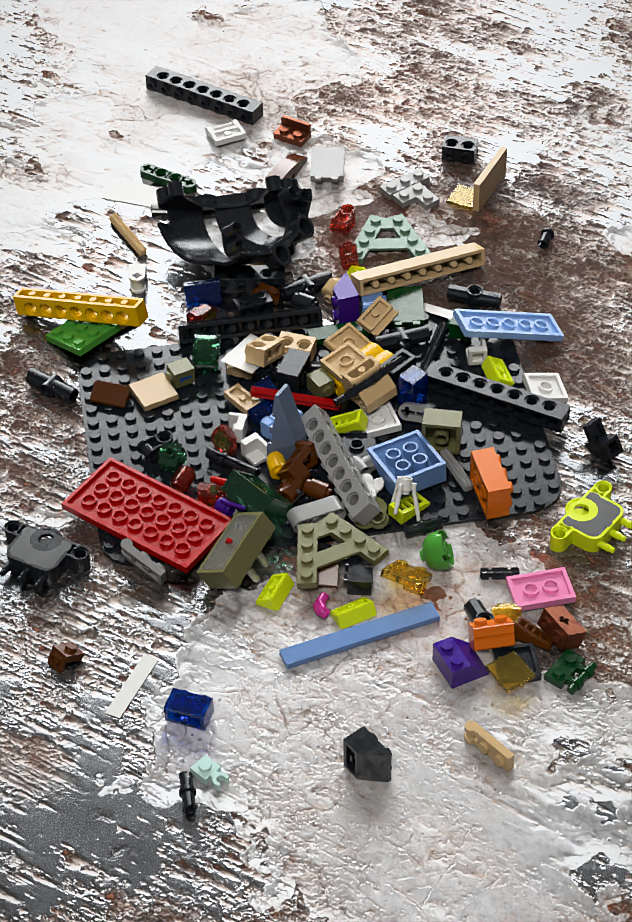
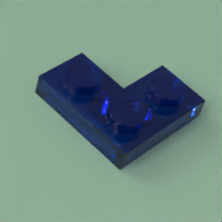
(265, 407)

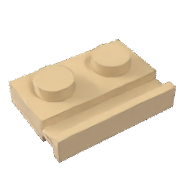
(377, 317)

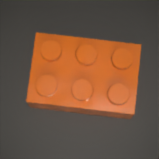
(490, 483)

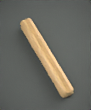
(128, 234)

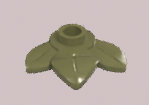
(382, 516)

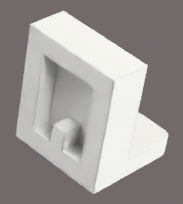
(239, 423)

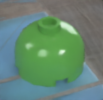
(437, 551)

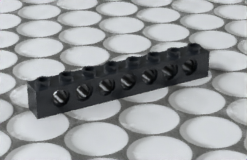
(204, 95)
(253, 323)
(497, 397)

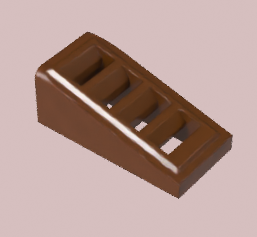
(528, 633)

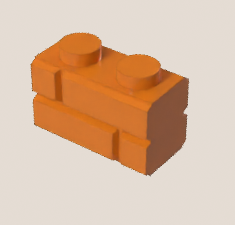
(491, 633)

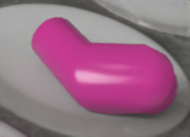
(319, 605)

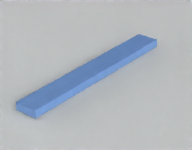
(359, 635)

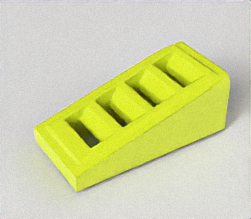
(350, 421)
(407, 513)

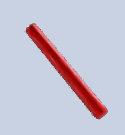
(300, 399)

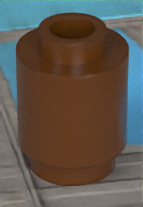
(317, 489)

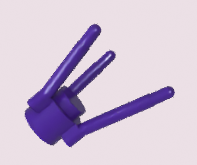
(228, 507)

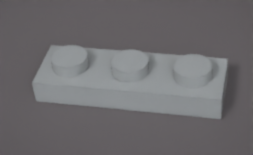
(404, 182)

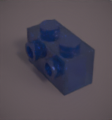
(203, 292)
(413, 386)
(188, 709)

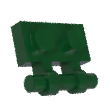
(564, 669)

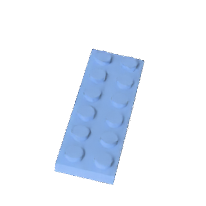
(507, 325)

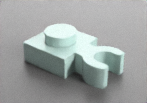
(208, 770)

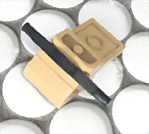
(362, 377)

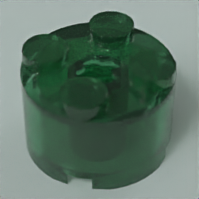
(205, 351)

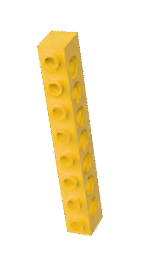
(81, 306)

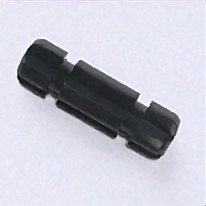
(498, 572)

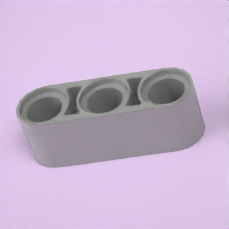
(315, 511)

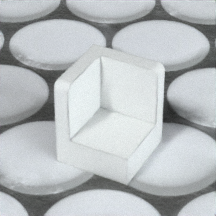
(477, 354)
(254, 449)

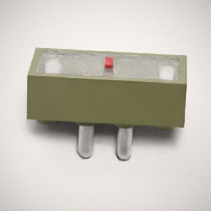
(237, 550)

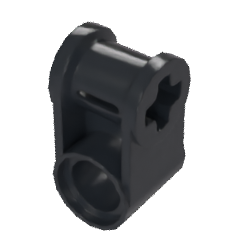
(154, 443)

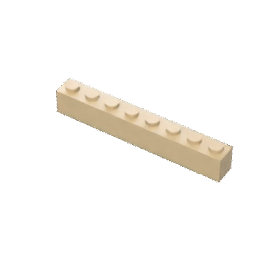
(418, 269)

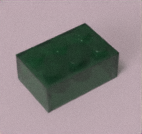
(256, 496)

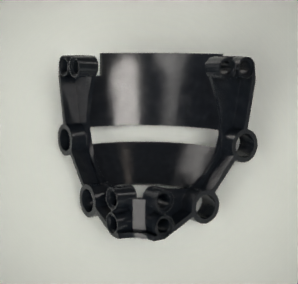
(241, 237)

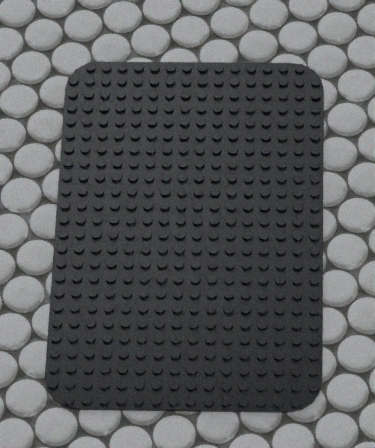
(202, 408)

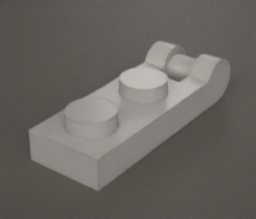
(143, 561)

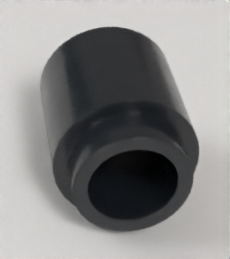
(303, 300)

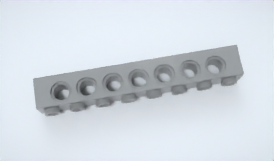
(340, 466)

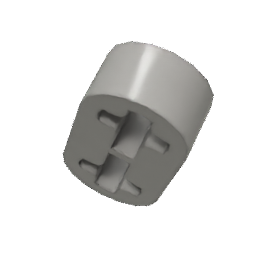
(416, 407)

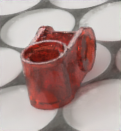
(343, 219)

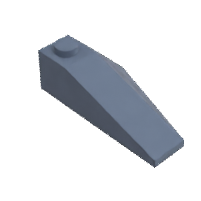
(287, 424)

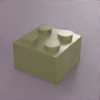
(443, 429)

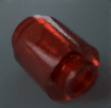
(183, 479)

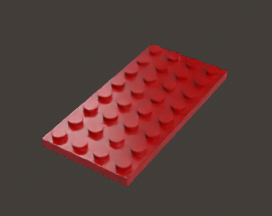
(147, 513)

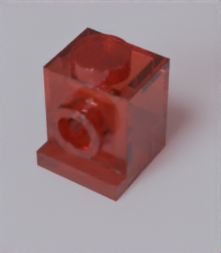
(348, 260)

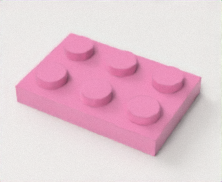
(541, 589)

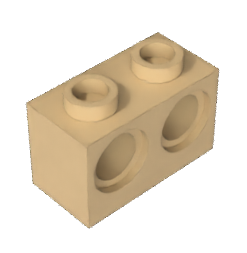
(299, 342)
(264, 350)

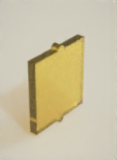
(462, 197)
(510, 671)

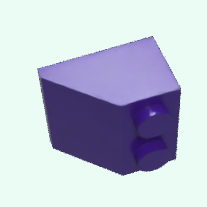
(345, 301)
(457, 661)

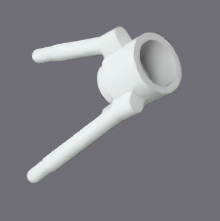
(404, 486)

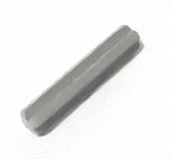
(456, 470)

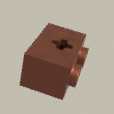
(561, 627)

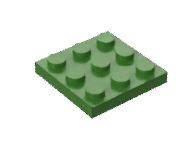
(81, 335)

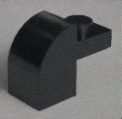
(600, 443)

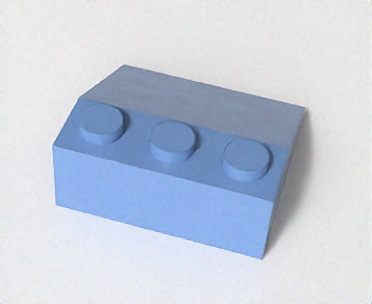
(411, 457)

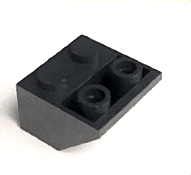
(367, 756)

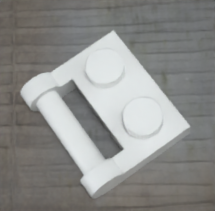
(226, 133)

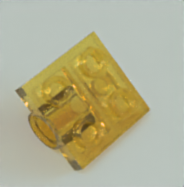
(412, 578)

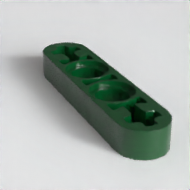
(151, 173)

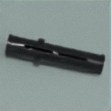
(224, 459)

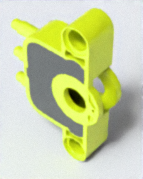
(593, 524)

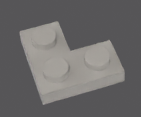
(416, 193)

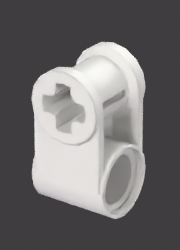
(138, 278)

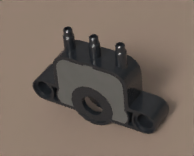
(41, 559)

